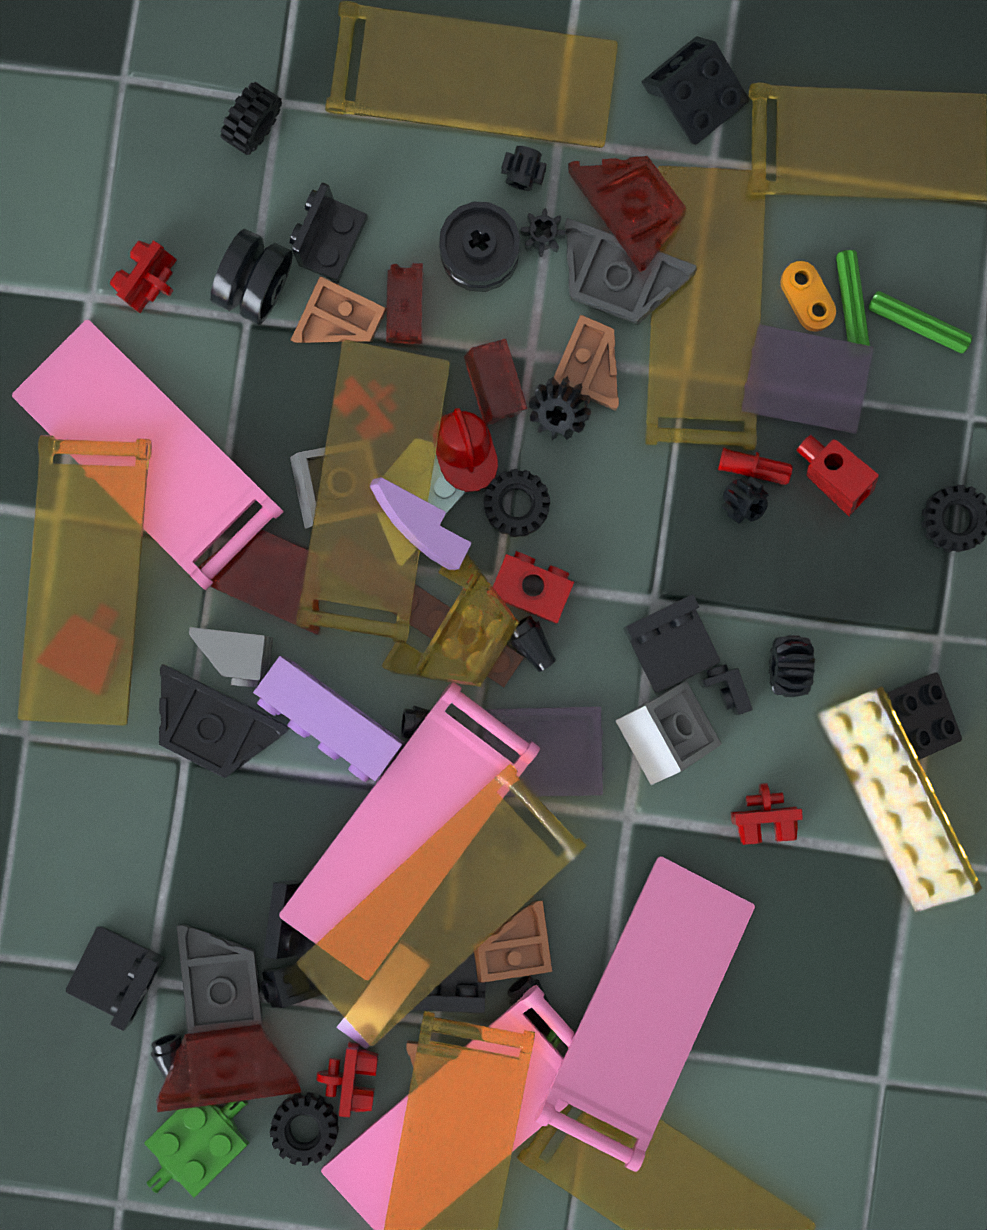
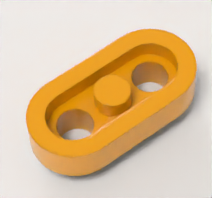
(806, 296)

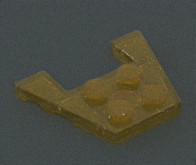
(466, 639)

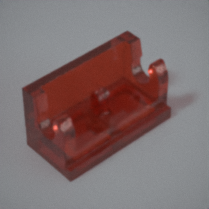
(405, 304)
(495, 381)

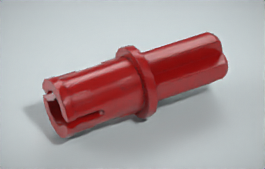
(755, 466)

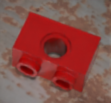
(545, 605)

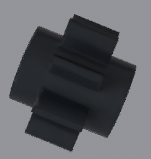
(523, 168)
(543, 222)
(745, 500)

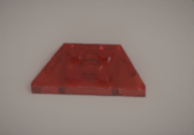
(632, 203)
(267, 576)
(225, 1069)

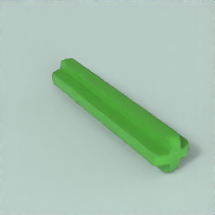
(852, 297)
(920, 322)

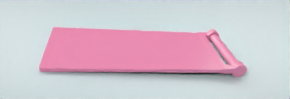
(192, 485)
(411, 801)
(647, 1009)
(367, 1165)

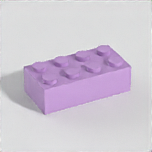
(329, 718)

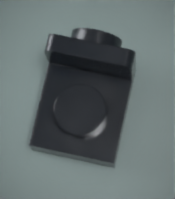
(734, 693)
(287, 986)

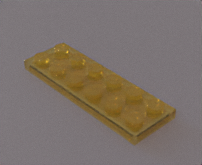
(899, 800)

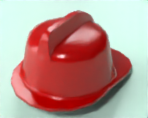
(466, 451)

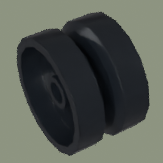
(475, 225)
(251, 276)

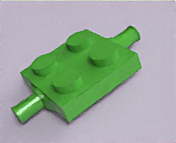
(196, 1145)

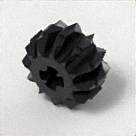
(545, 409)
(791, 666)

